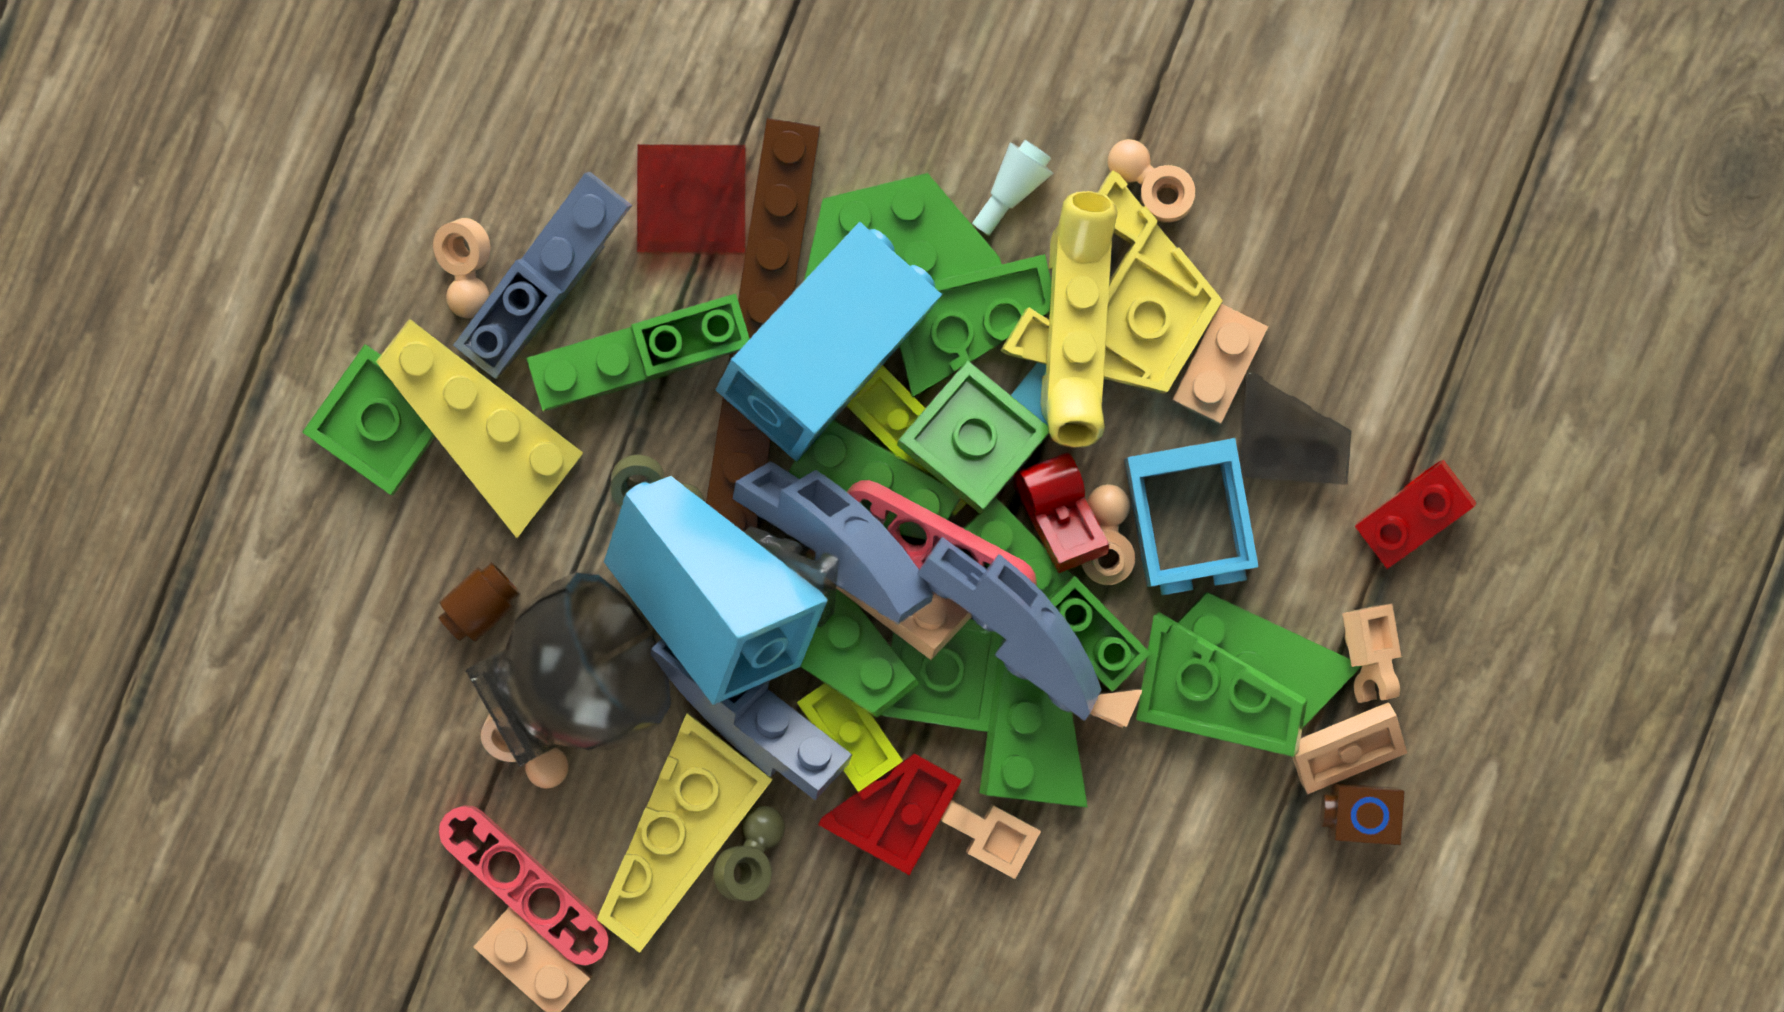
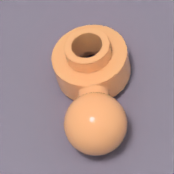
(1133, 164)
(467, 291)
(1110, 509)
(544, 771)

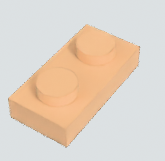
(1219, 364)
(1349, 748)
(531, 962)

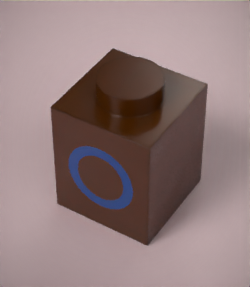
(1363, 813)

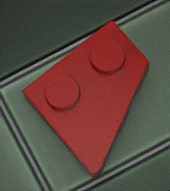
(895, 812)

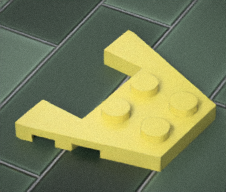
(1154, 304)

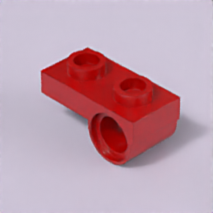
(1058, 509)
(1415, 513)

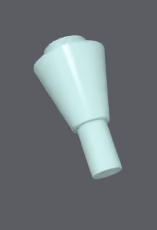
(1018, 176)

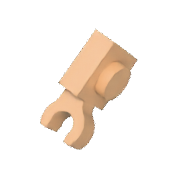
(1373, 644)
(997, 838)

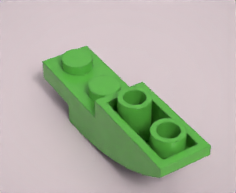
(639, 353)
(1104, 638)

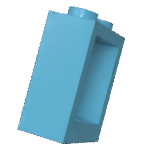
(1182, 459)

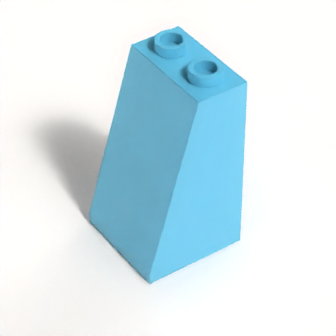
(828, 340)
(711, 590)

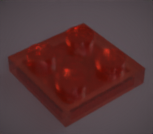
(691, 199)

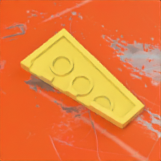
(489, 434)
(688, 818)

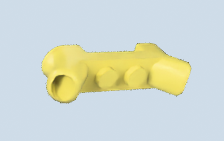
(1078, 319)

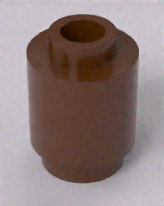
(478, 603)

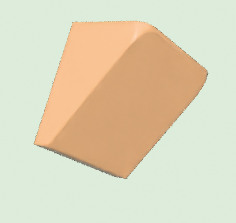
(1116, 706)

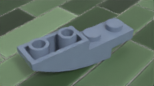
(543, 275)
(834, 522)
(1035, 634)
(764, 730)

